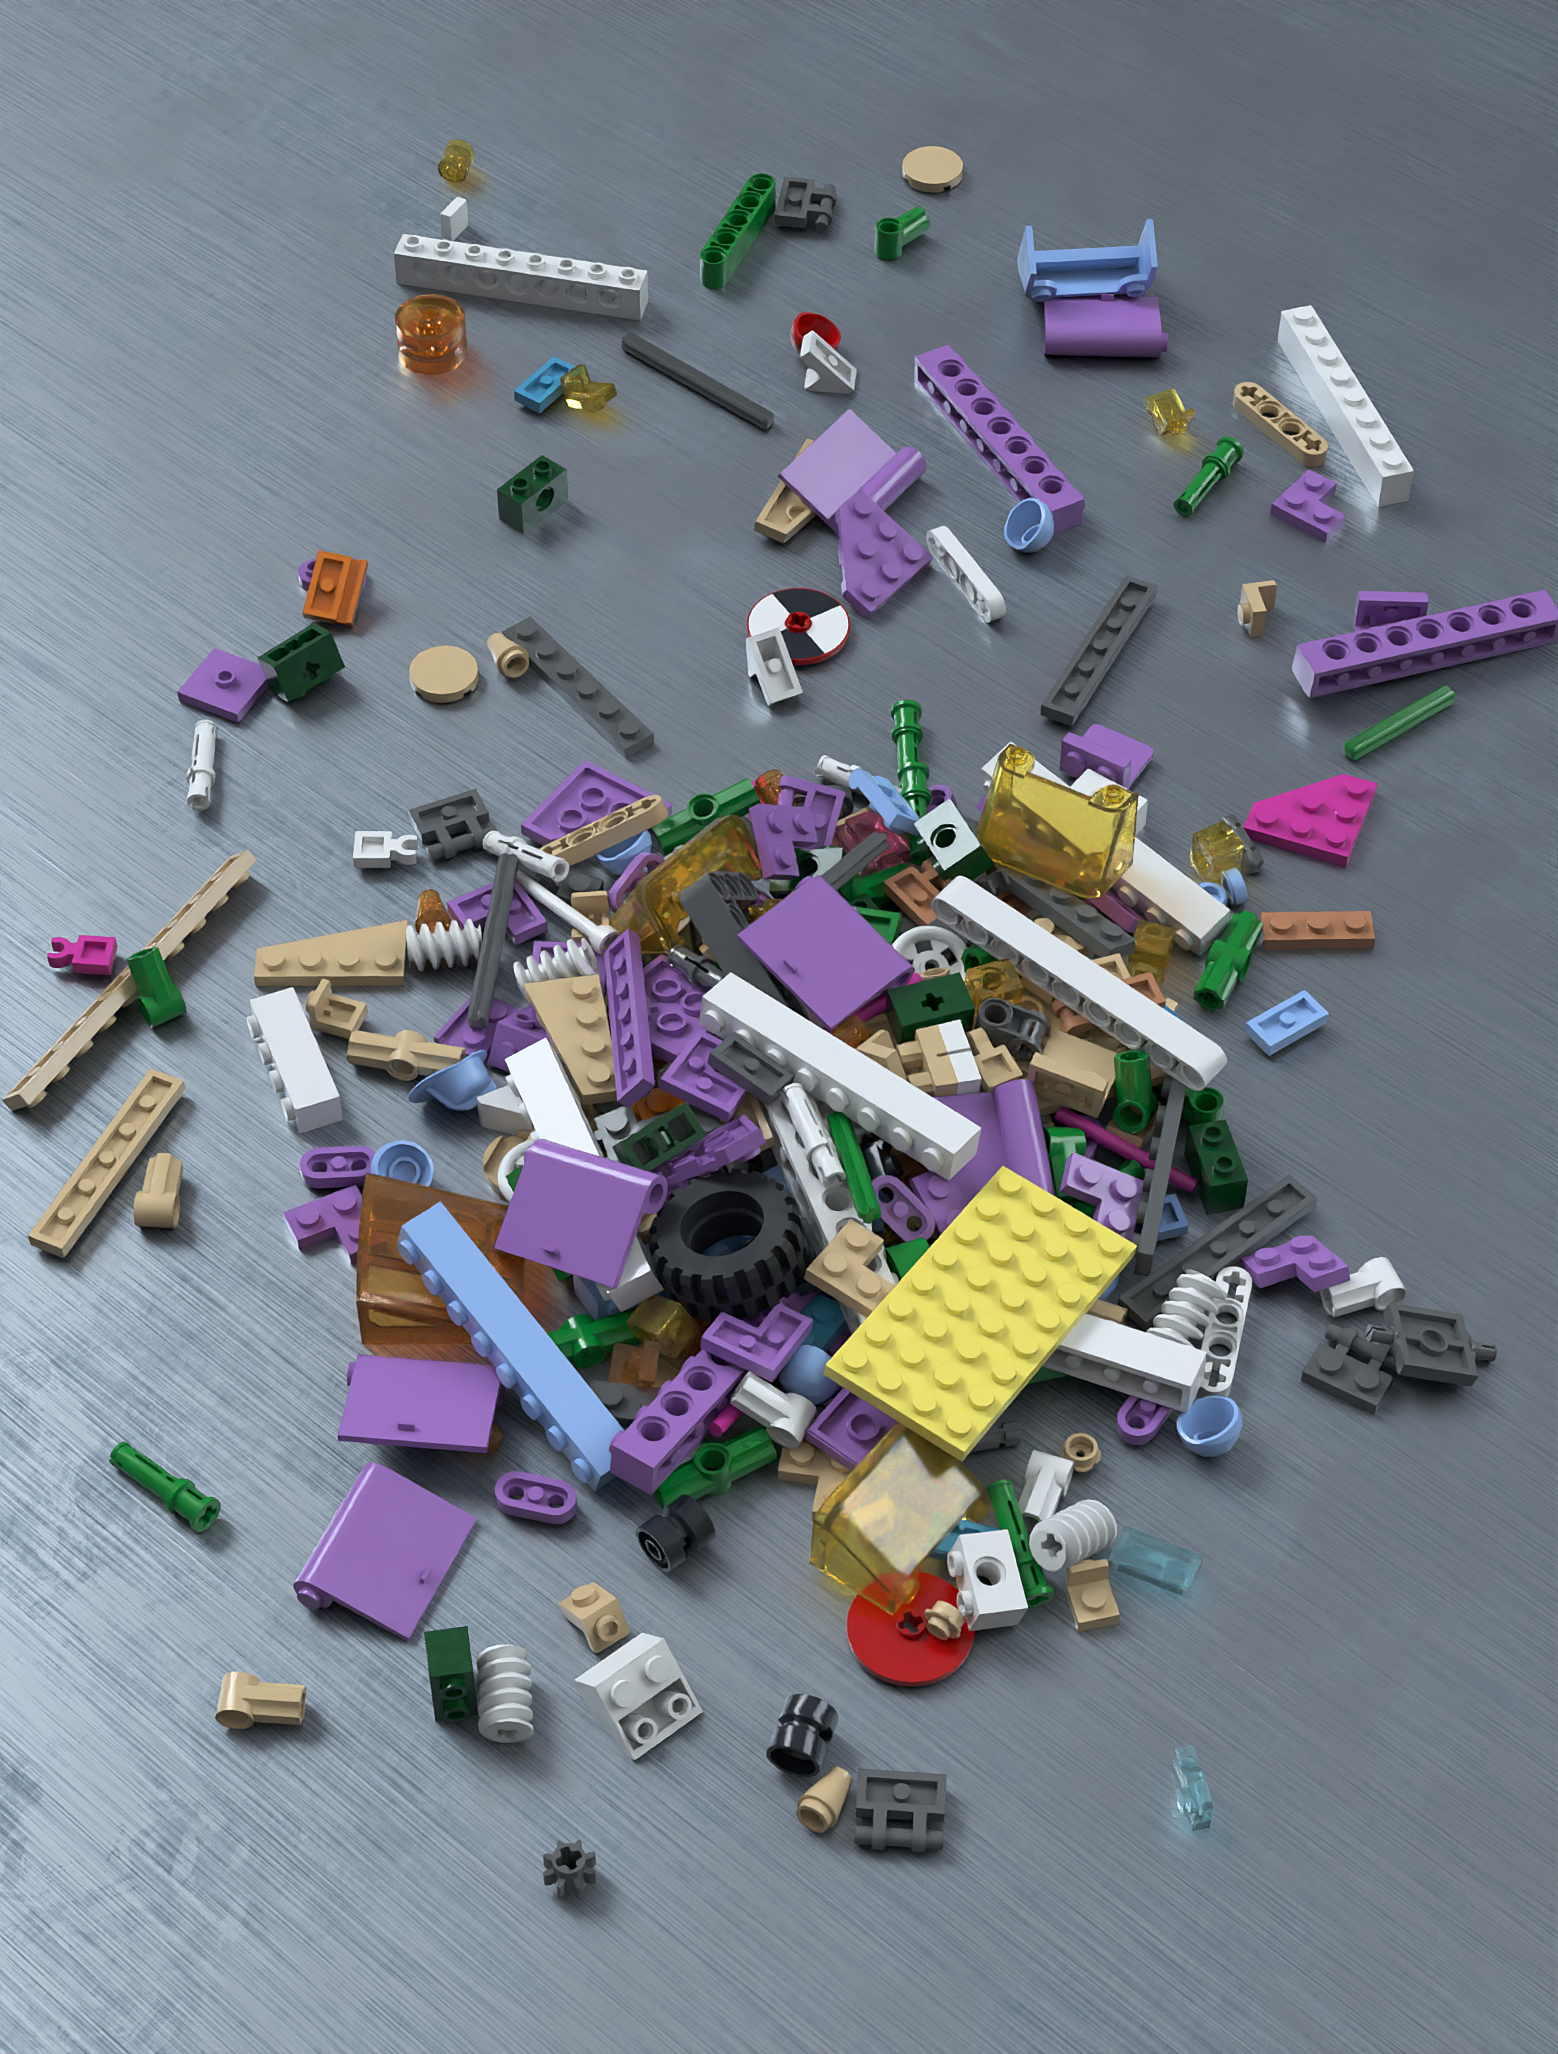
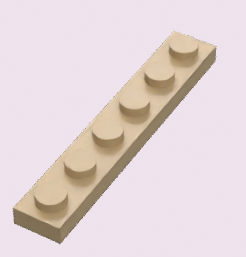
(106, 1163)

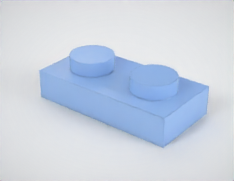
(1286, 1022)

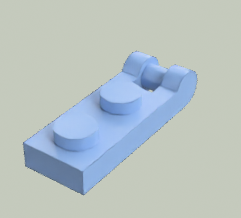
(885, 801)

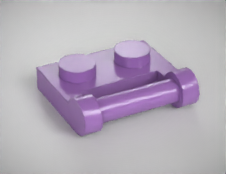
(822, 800)

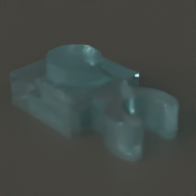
(1194, 1795)

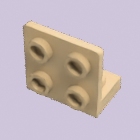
(1073, 1073)

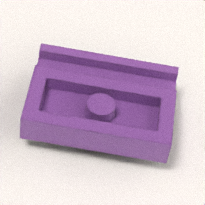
(459, 1034)

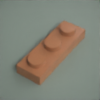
(1317, 930)

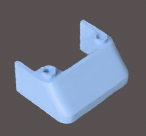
(1087, 270)

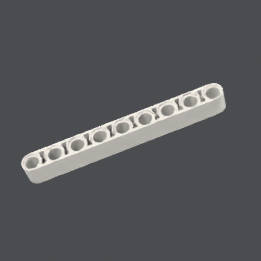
(1079, 983)

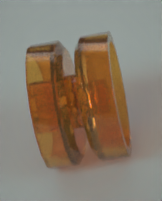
(431, 334)

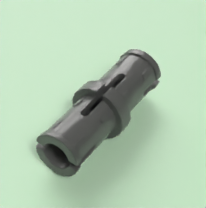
(698, 969)

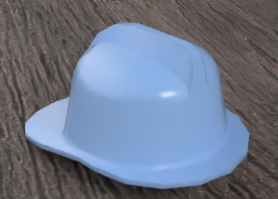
(457, 1084)

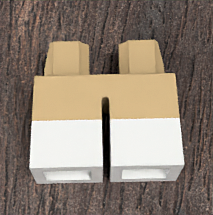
(942, 1059)

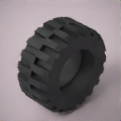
(720, 1209)

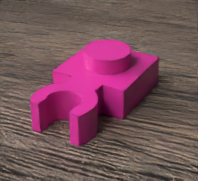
(87, 956)

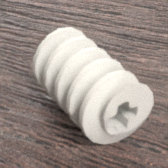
(443, 944)
(574, 963)
(1187, 1308)
(1072, 1535)
(504, 1694)

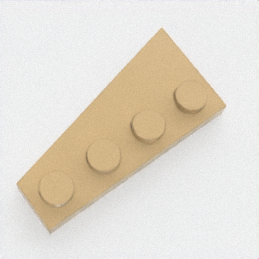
(784, 511)
(346, 959)
(579, 1032)

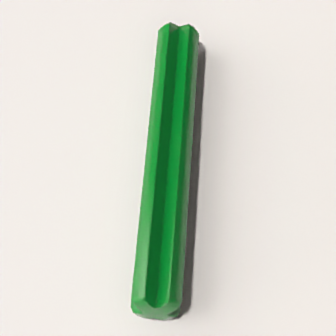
(1398, 722)
(854, 1167)

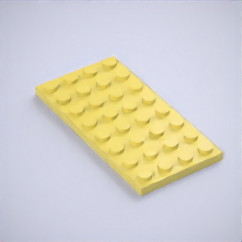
(980, 1312)

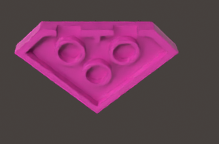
(1315, 819)

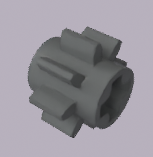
(568, 1880)

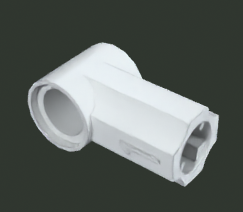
(1372, 1285)
(783, 1414)
(1044, 1482)

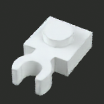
(378, 848)

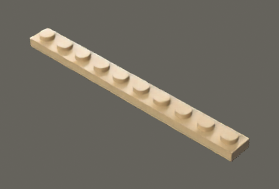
(123, 990)

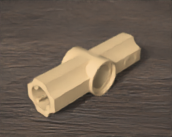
(402, 1055)

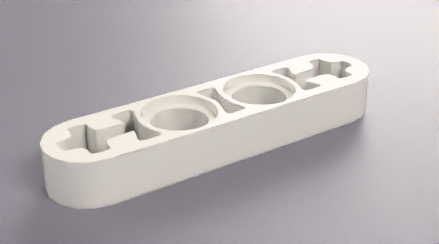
(966, 574)
(1225, 1334)

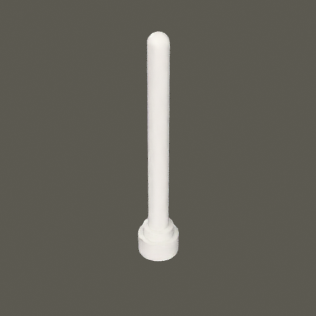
(599, 936)

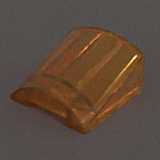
(391, 1293)

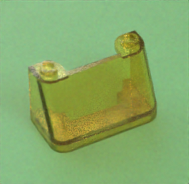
(1055, 830)
(654, 904)
(893, 1517)

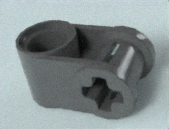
(1013, 1027)

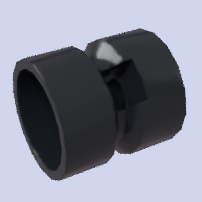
(680, 1529)
(801, 1741)

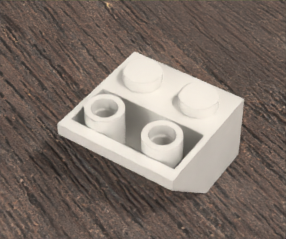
(639, 1694)

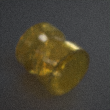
(456, 161)

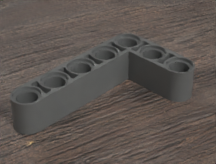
(716, 910)

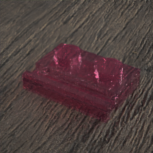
(863, 825)

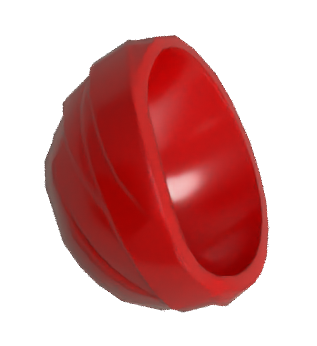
(821, 325)

